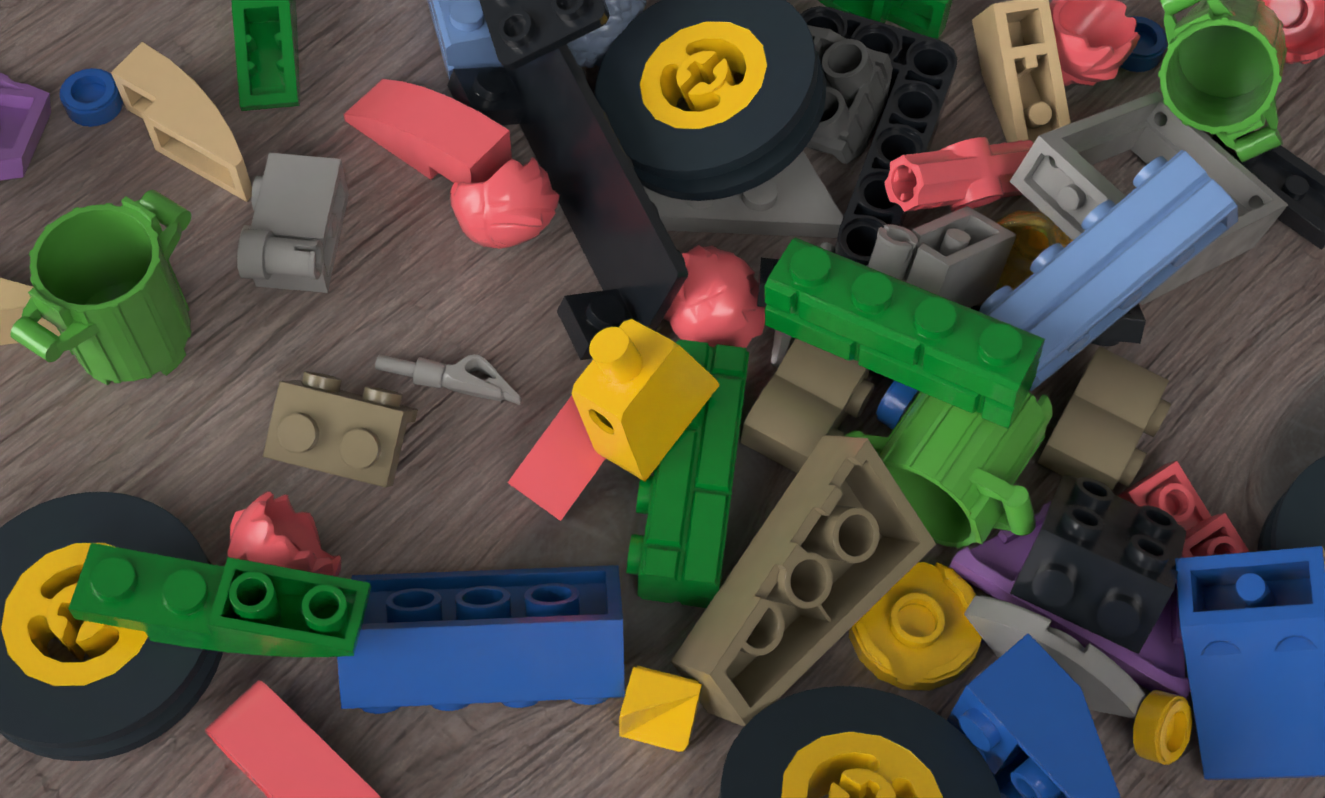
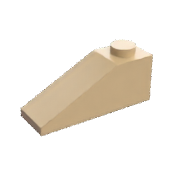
(1022, 67)

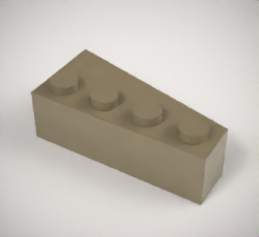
(804, 579)

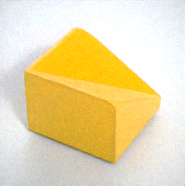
(659, 709)

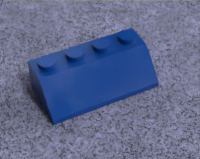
(487, 639)

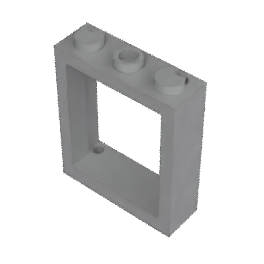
(1066, 186)

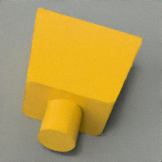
(639, 395)

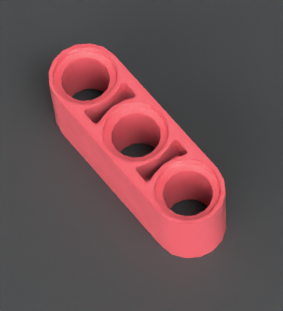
(282, 750)

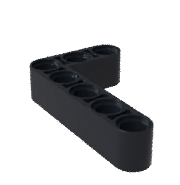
(908, 125)

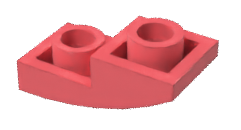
(558, 463)
(1173, 492)

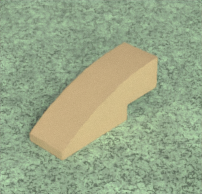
(181, 119)

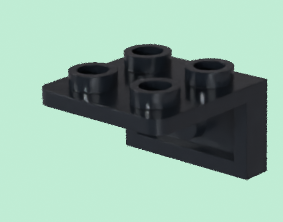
(535, 27)
(1102, 562)

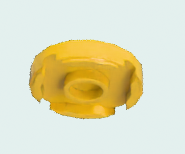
(919, 630)

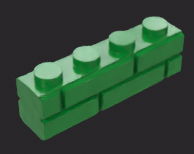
(902, 331)
(692, 492)

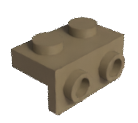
(337, 429)

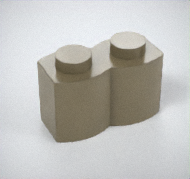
(803, 403)
(1106, 421)

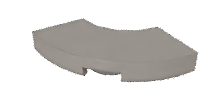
(1102, 681)

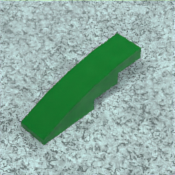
(266, 53)

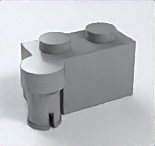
(294, 223)
(950, 256)

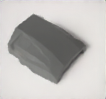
(855, 94)

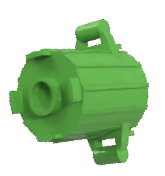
(1225, 70)
(110, 290)
(963, 467)

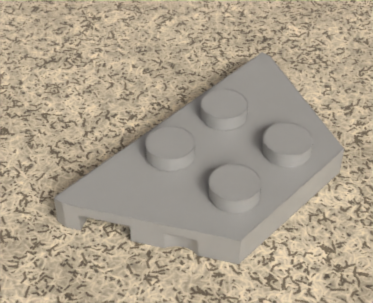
(785, 205)

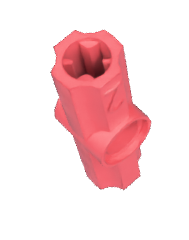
(957, 175)

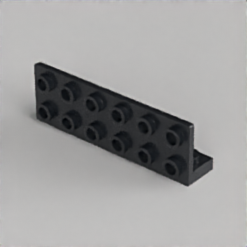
(596, 190)

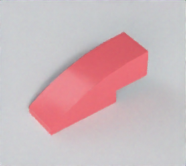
(432, 131)

